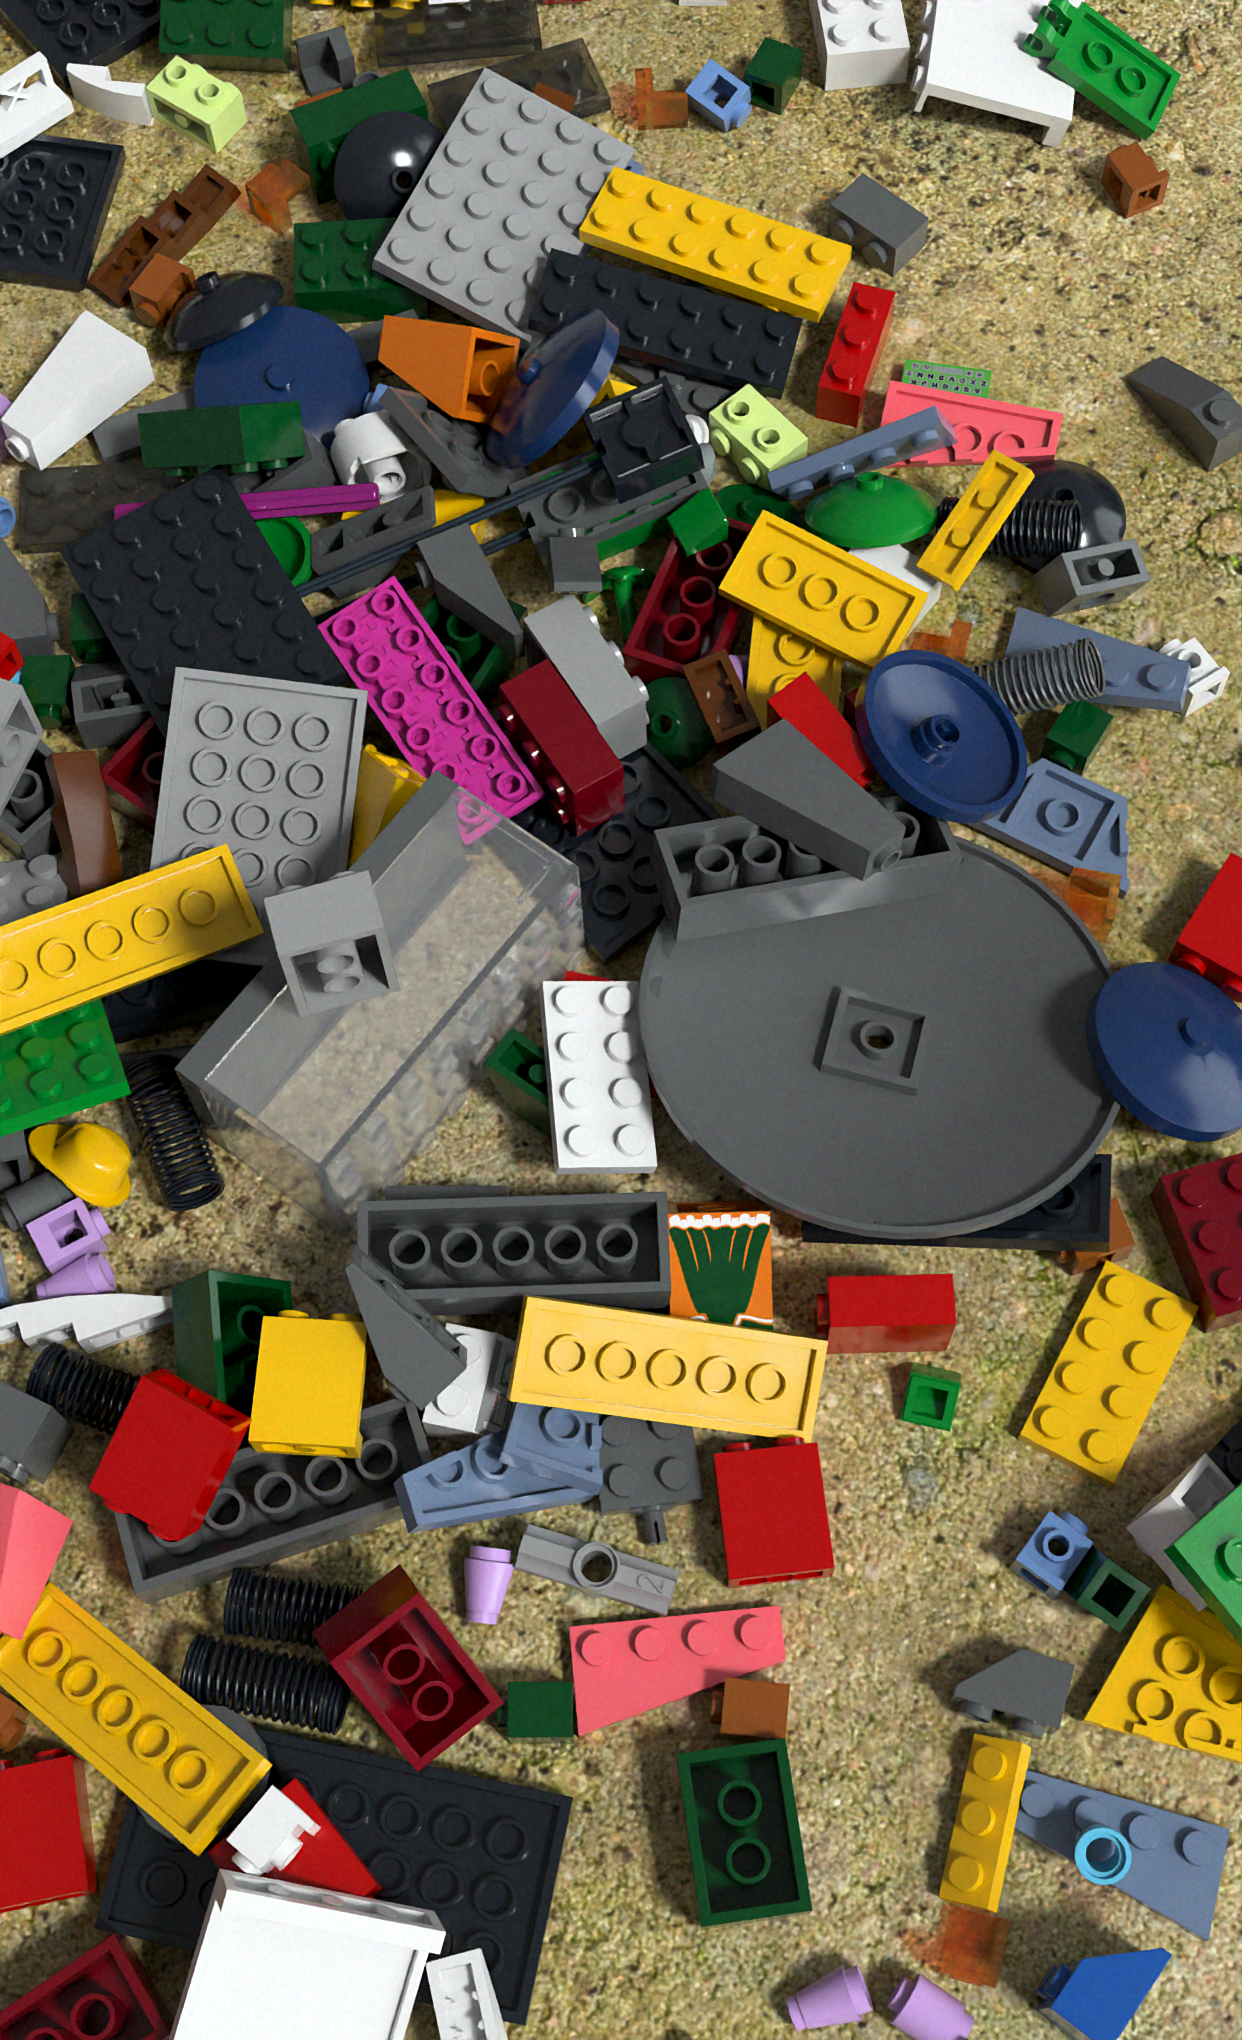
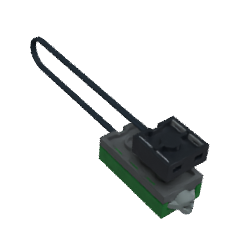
(619, 491)

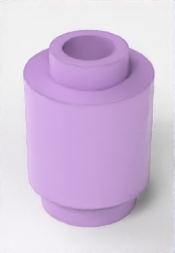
(928, 2011)

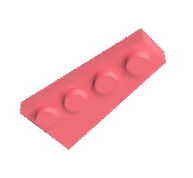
(662, 1660)

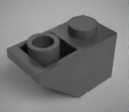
(1020, 1690)

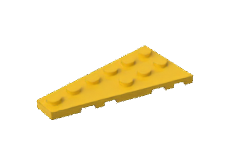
(1176, 1681)

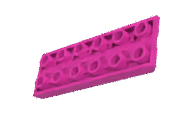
(427, 699)

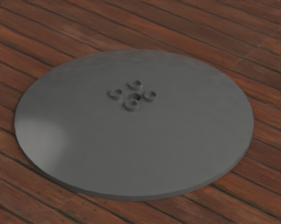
(945, 1130)

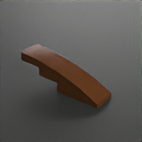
(170, 231)
(722, 702)
(83, 824)

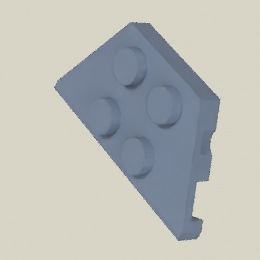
(1065, 822)

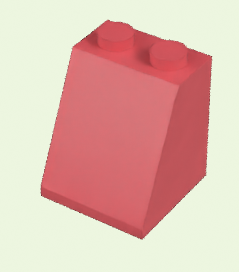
(28, 1551)

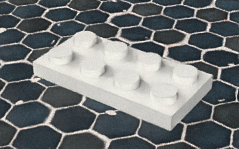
(596, 1078)

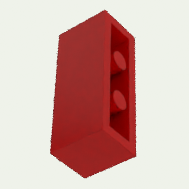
(854, 354)

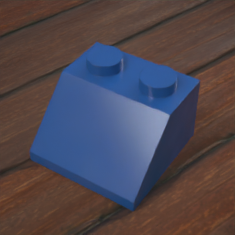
(1099, 1994)

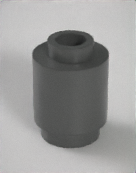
(34, 1200)

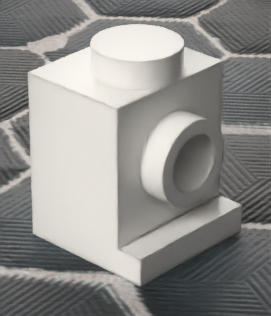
(1206, 677)
(270, 1834)

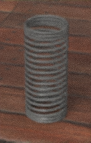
(1088, 667)

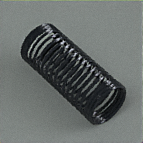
(1068, 529)
(155, 1087)
(80, 1384)
(242, 1603)
(330, 1696)

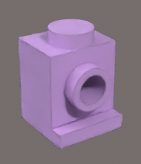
(55, 1229)

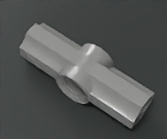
(564, 1557)

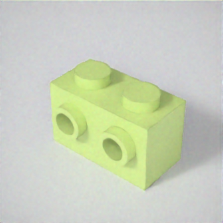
(196, 104)
(755, 436)

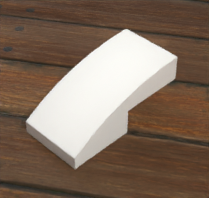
(114, 99)

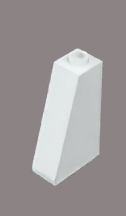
(75, 390)

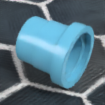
(1107, 1871)

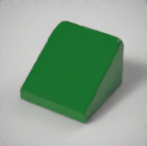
(699, 523)
(930, 1396)

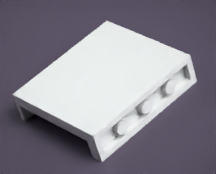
(978, 60)
(303, 1964)

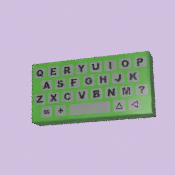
(947, 377)

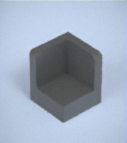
(326, 61)

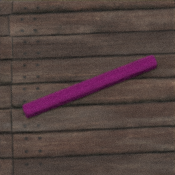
(298, 501)

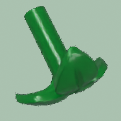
(620, 582)

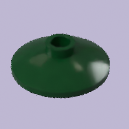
(747, 502)
(688, 737)

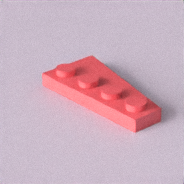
(979, 424)

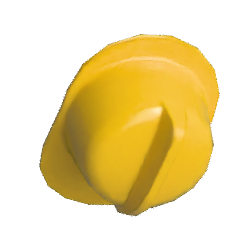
(87, 1160)

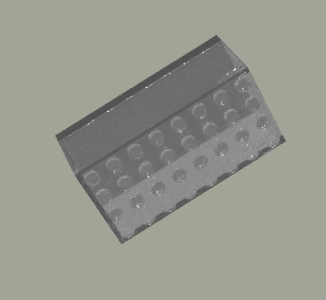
(353, 1092)

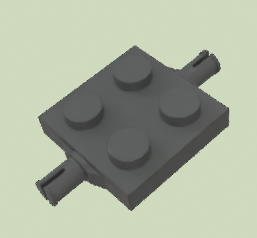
(647, 1470)

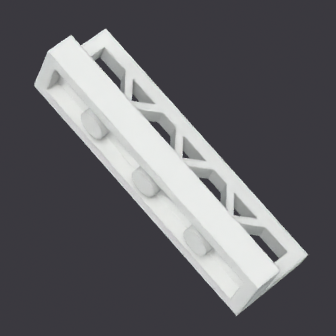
(29, 109)

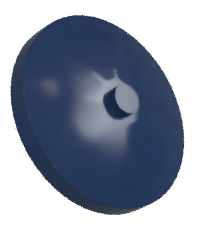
(288, 358)
(552, 389)
(940, 736)
(1169, 1050)

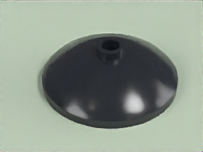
(373, 158)
(220, 307)
(1067, 480)

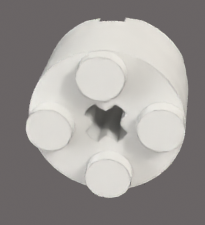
(379, 453)

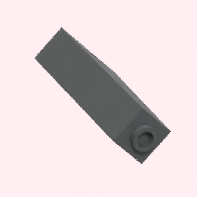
(807, 800)

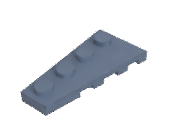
(873, 450)
(1132, 672)
(555, 1445)
(476, 1487)
(1172, 1856)

